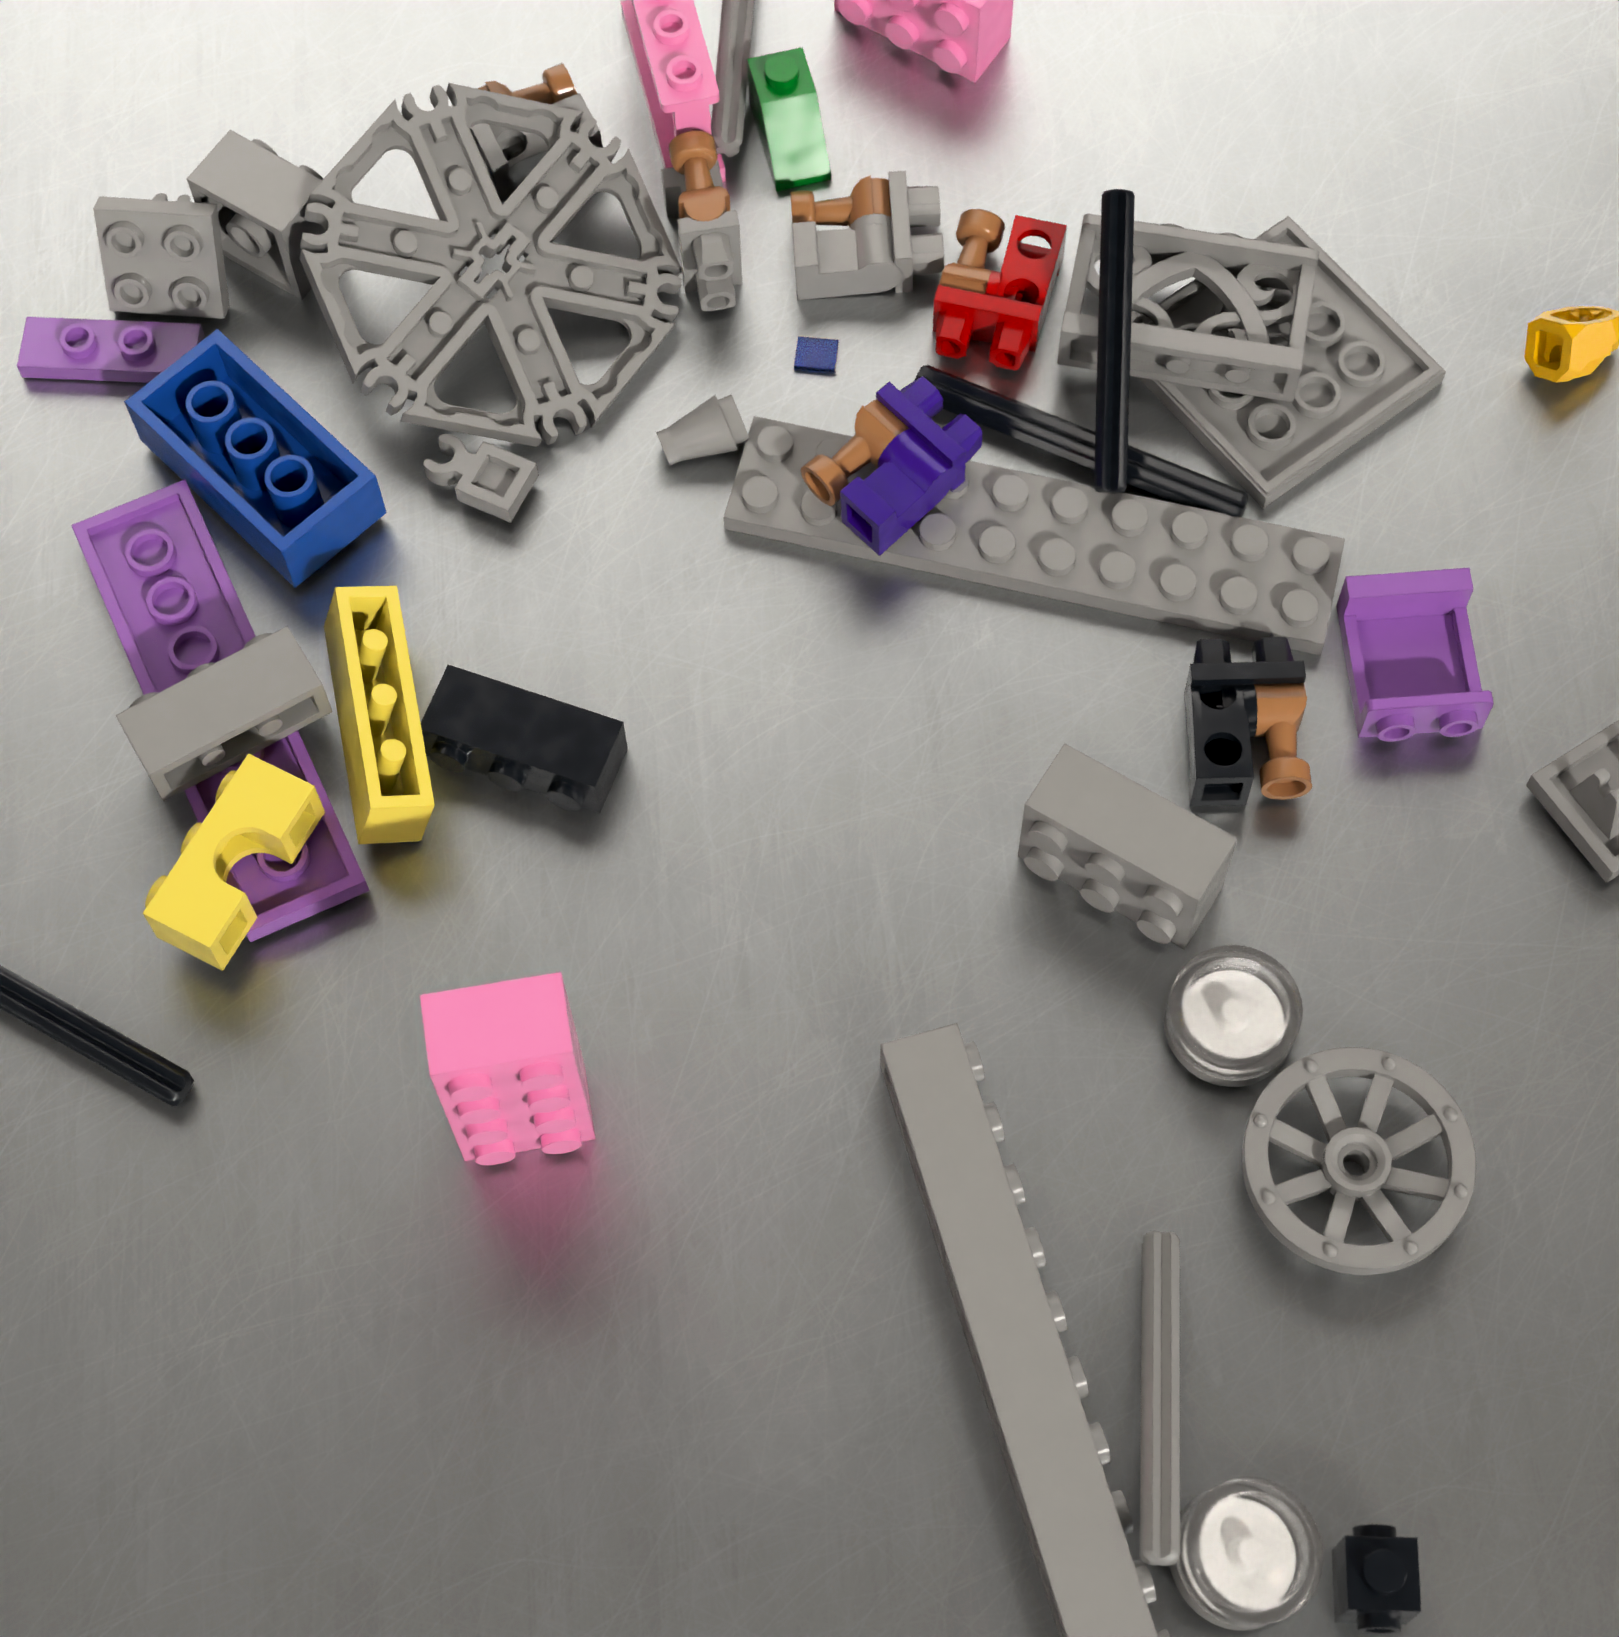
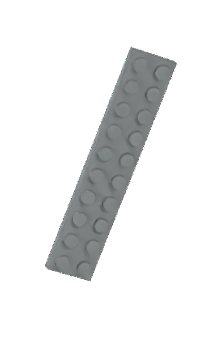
(1062, 543)

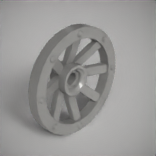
(1365, 1148)

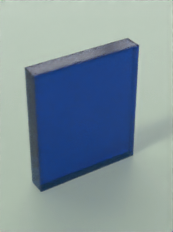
(816, 354)

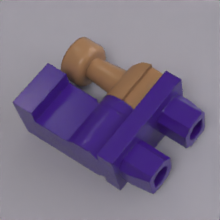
(912, 458)

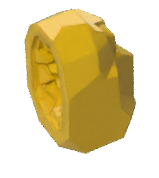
(1571, 341)

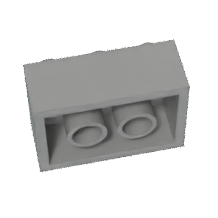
(1124, 847)

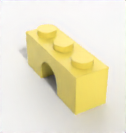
(253, 813)

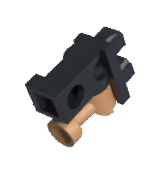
(1240, 702)

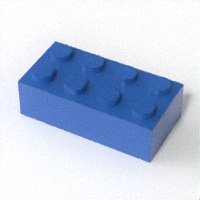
(256, 457)

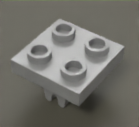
(162, 256)
(1584, 798)

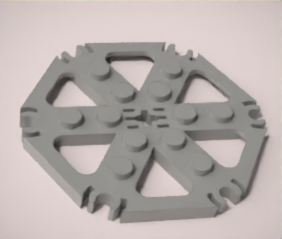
(468, 216)

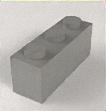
(224, 712)

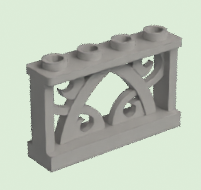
(1231, 270)

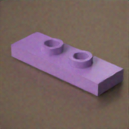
(103, 348)

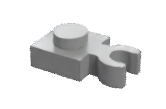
(485, 480)

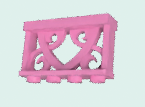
(672, 68)

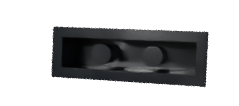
(523, 740)

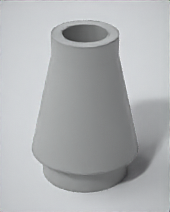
(705, 431)

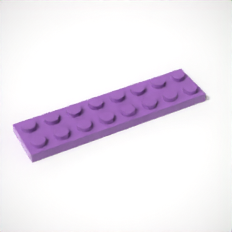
(181, 612)

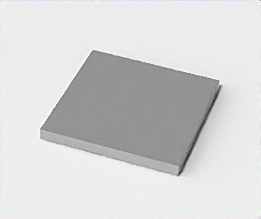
(1352, 380)

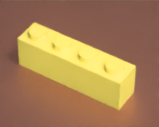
(378, 715)

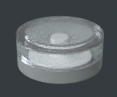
(1233, 1015)
(1247, 1554)

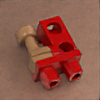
(996, 305)

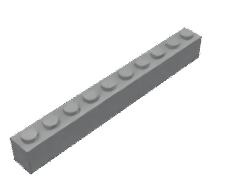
(1015, 1339)

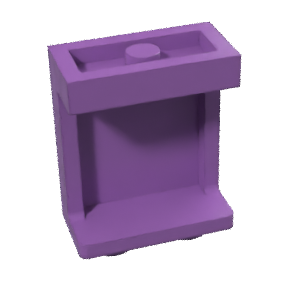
(1411, 654)

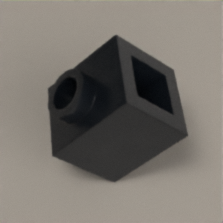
(1376, 1579)

